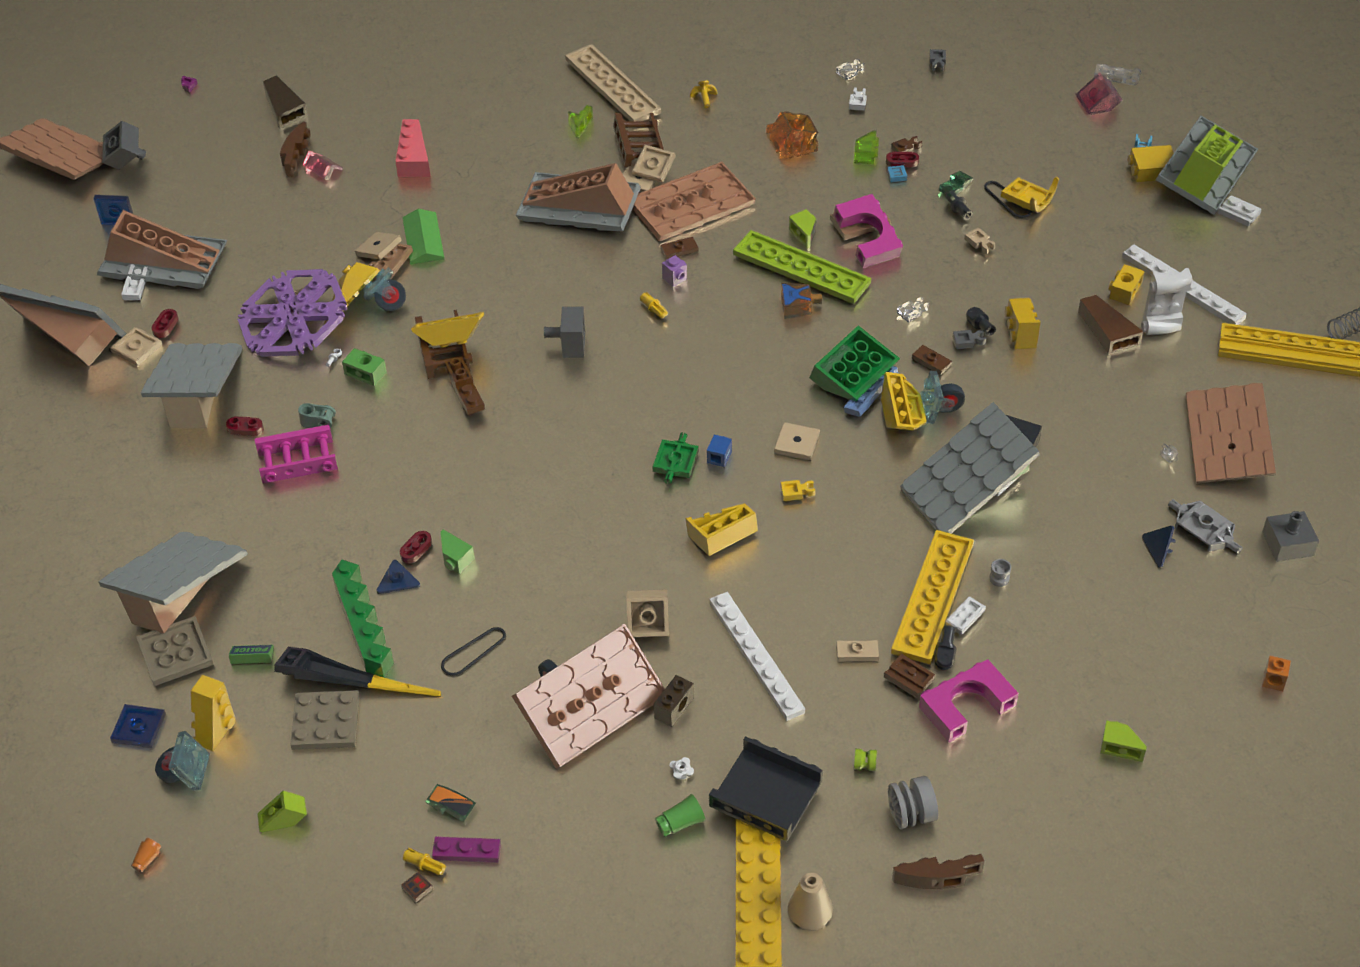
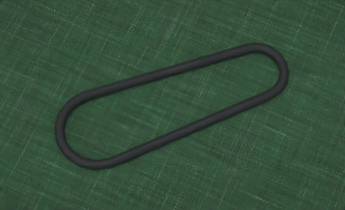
(995, 182)
(469, 643)

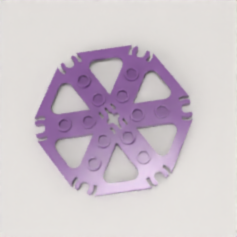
(282, 319)

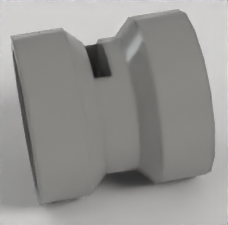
(1000, 572)

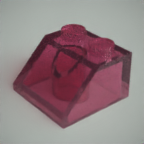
(1099, 95)

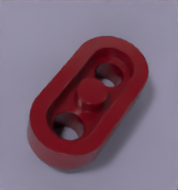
(908, 159)
(165, 323)
(244, 426)
(413, 550)

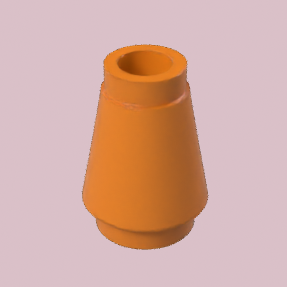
(146, 854)

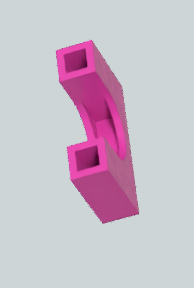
(868, 210)
(980, 679)

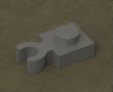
(937, 59)
(967, 339)

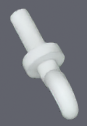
(333, 357)

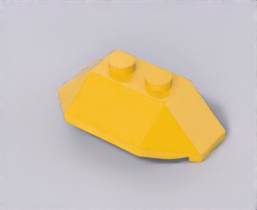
(448, 330)
(901, 403)

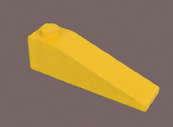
(354, 280)

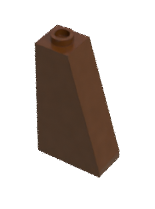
(1109, 325)

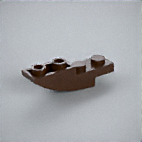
(294, 147)
(464, 386)
(931, 875)

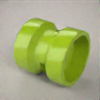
(860, 756)

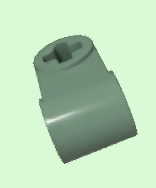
(315, 415)

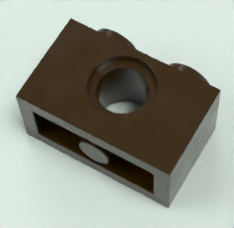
(673, 700)

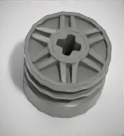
(912, 802)

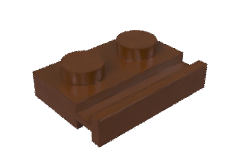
(909, 675)

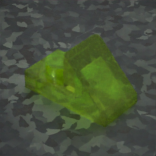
(580, 121)

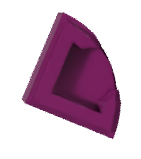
(188, 83)

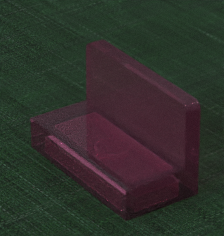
(320, 164)

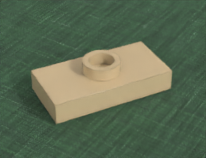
(857, 651)

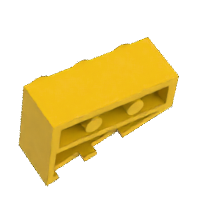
(212, 712)

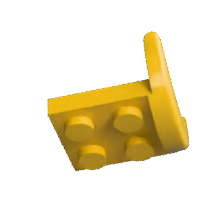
(1029, 195)

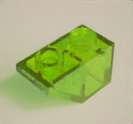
(865, 148)

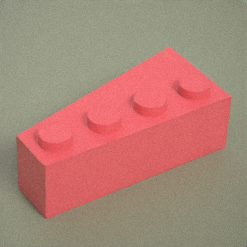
(411, 151)

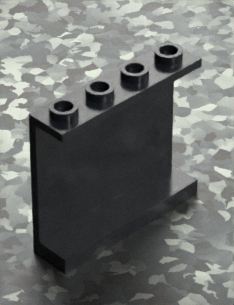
(767, 789)

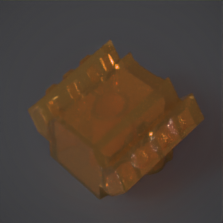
(793, 135)

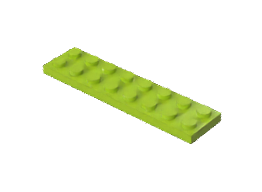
(802, 266)

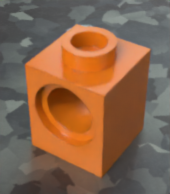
(1276, 673)

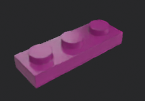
(466, 849)

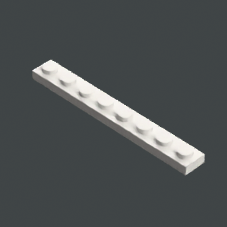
(1197, 293)
(757, 656)

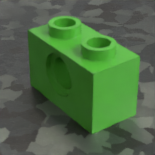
(364, 367)

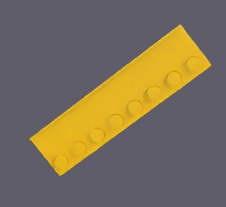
(1289, 349)

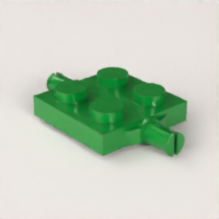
(675, 458)

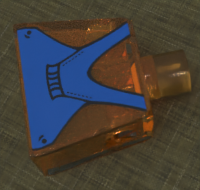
(798, 300)

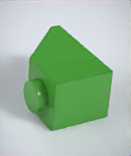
(456, 552)

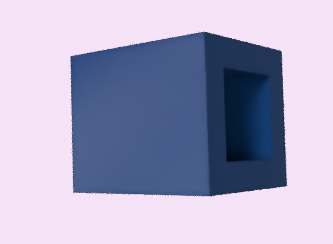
(719, 450)

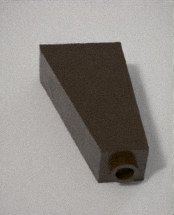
(285, 104)

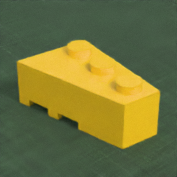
(1022, 323)
(723, 528)

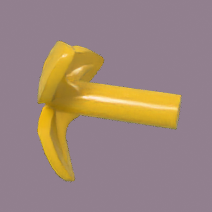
(704, 89)

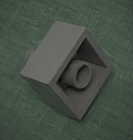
(121, 145)
(570, 332)
(1290, 536)

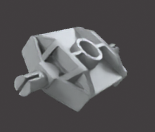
(1215, 534)

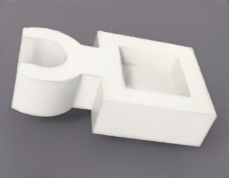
(858, 100)

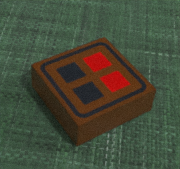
(417, 887)

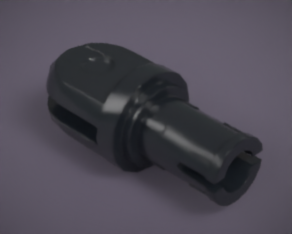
(959, 205)
(980, 320)
(946, 649)

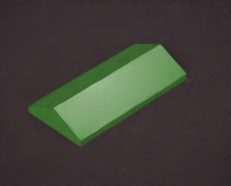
(423, 235)

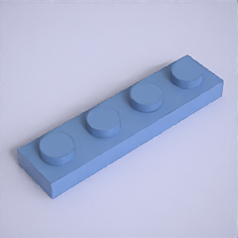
(862, 404)

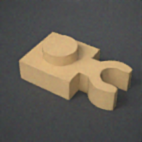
(978, 238)

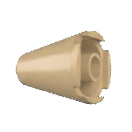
(810, 903)

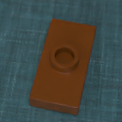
(679, 247)
(931, 359)

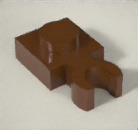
(906, 145)

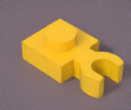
(794, 490)

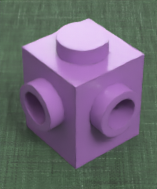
(674, 271)

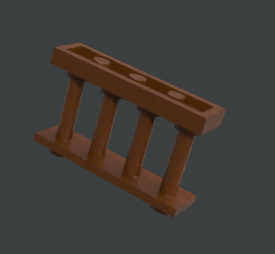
(623, 136)
(429, 352)

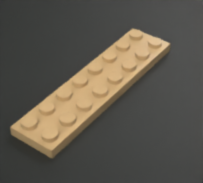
(612, 84)

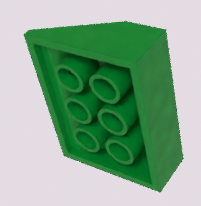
(853, 365)

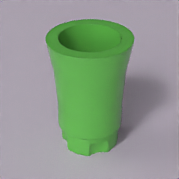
(680, 816)

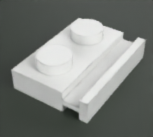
(1239, 210)

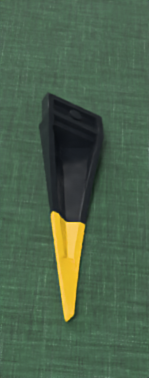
(315, 667)

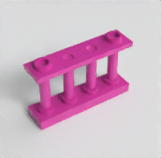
(295, 440)

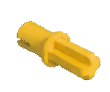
(653, 305)
(423, 861)

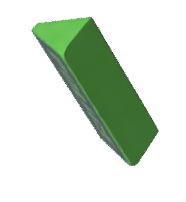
(251, 654)

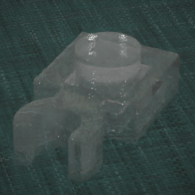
(849, 69)
(911, 311)

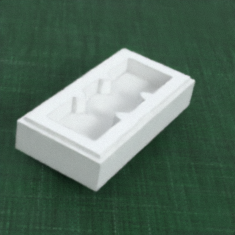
(965, 615)

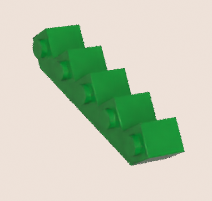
(362, 619)

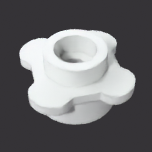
(681, 773)

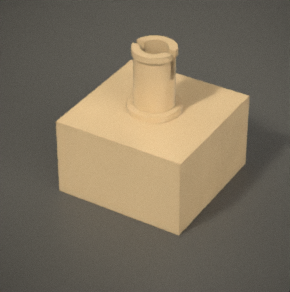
(647, 613)

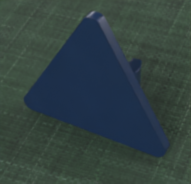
(1158, 543)
(397, 579)

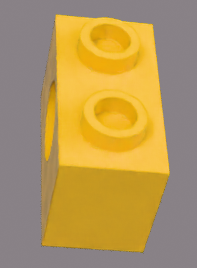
(1126, 284)

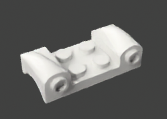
(1165, 302)

